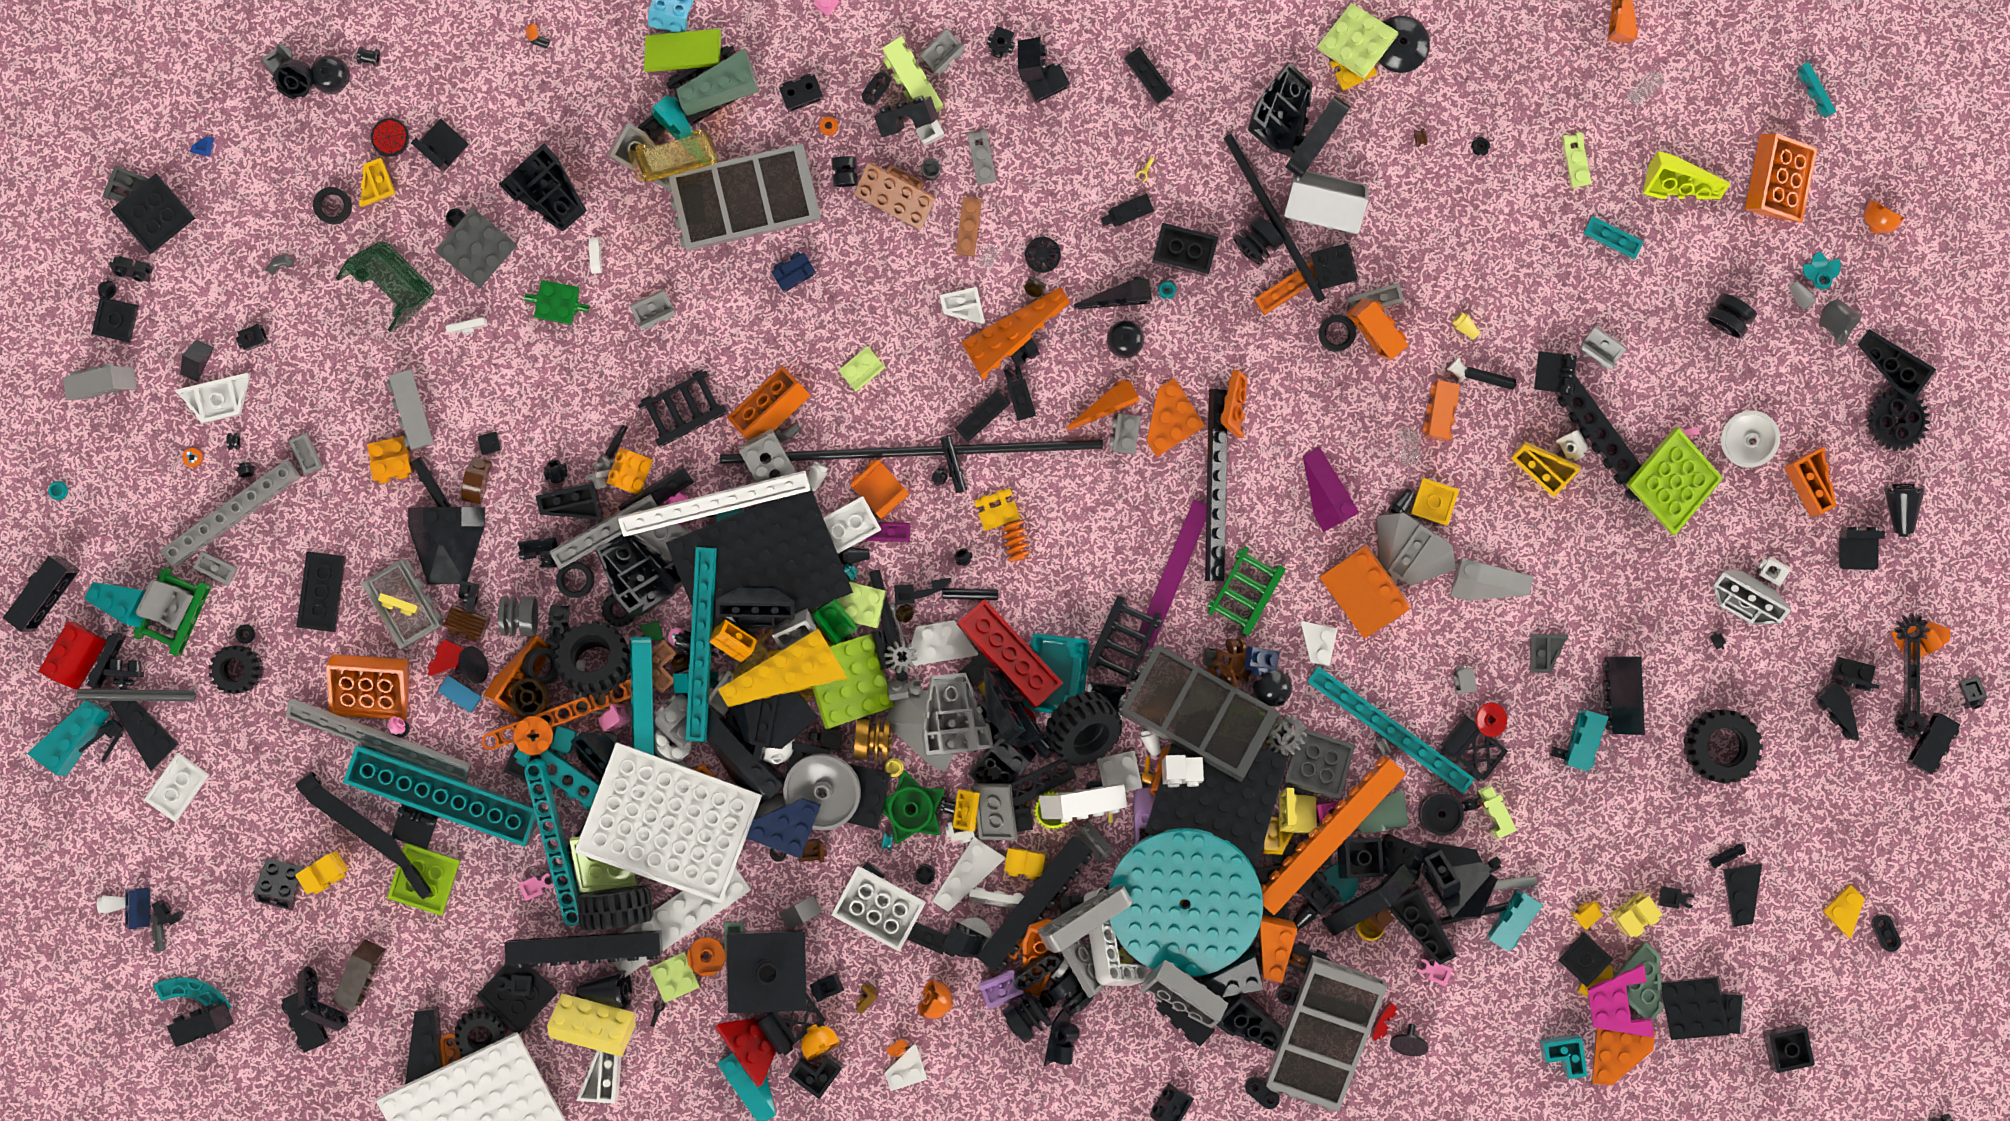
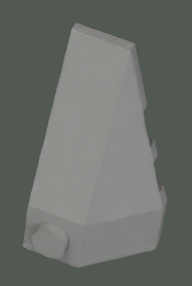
(627, 140)
(1484, 581)

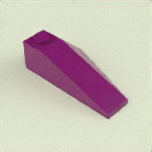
(1328, 495)

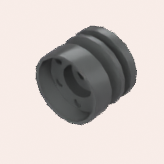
(515, 616)

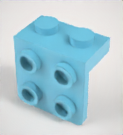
(669, 14)

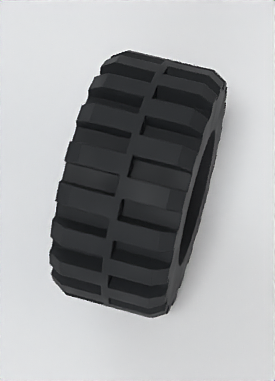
(582, 639)
(1067, 732)
(1748, 746)
(614, 908)

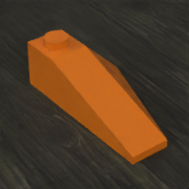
(1622, 22)
(1114, 400)
(500, 687)
(1033, 948)

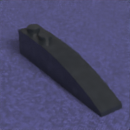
(738, 758)

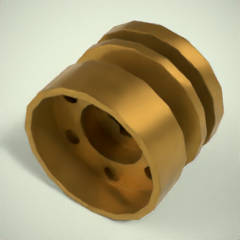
(872, 739)

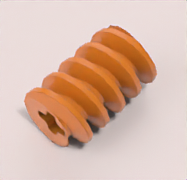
(1015, 541)

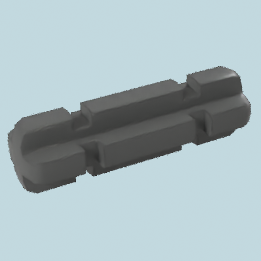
(157, 933)

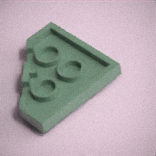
(1645, 997)

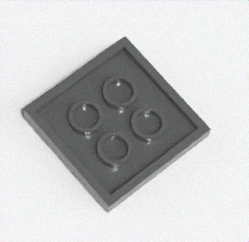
(475, 247)
(1320, 765)

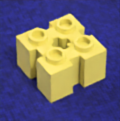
(1636, 914)

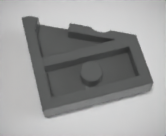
(1545, 651)

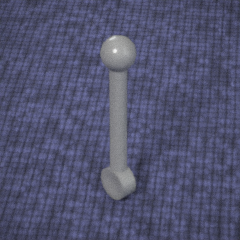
(893, 607)

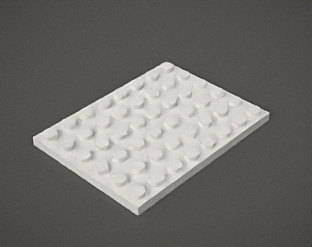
(668, 823)
(483, 1086)

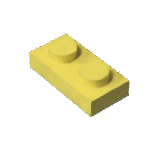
(390, 602)

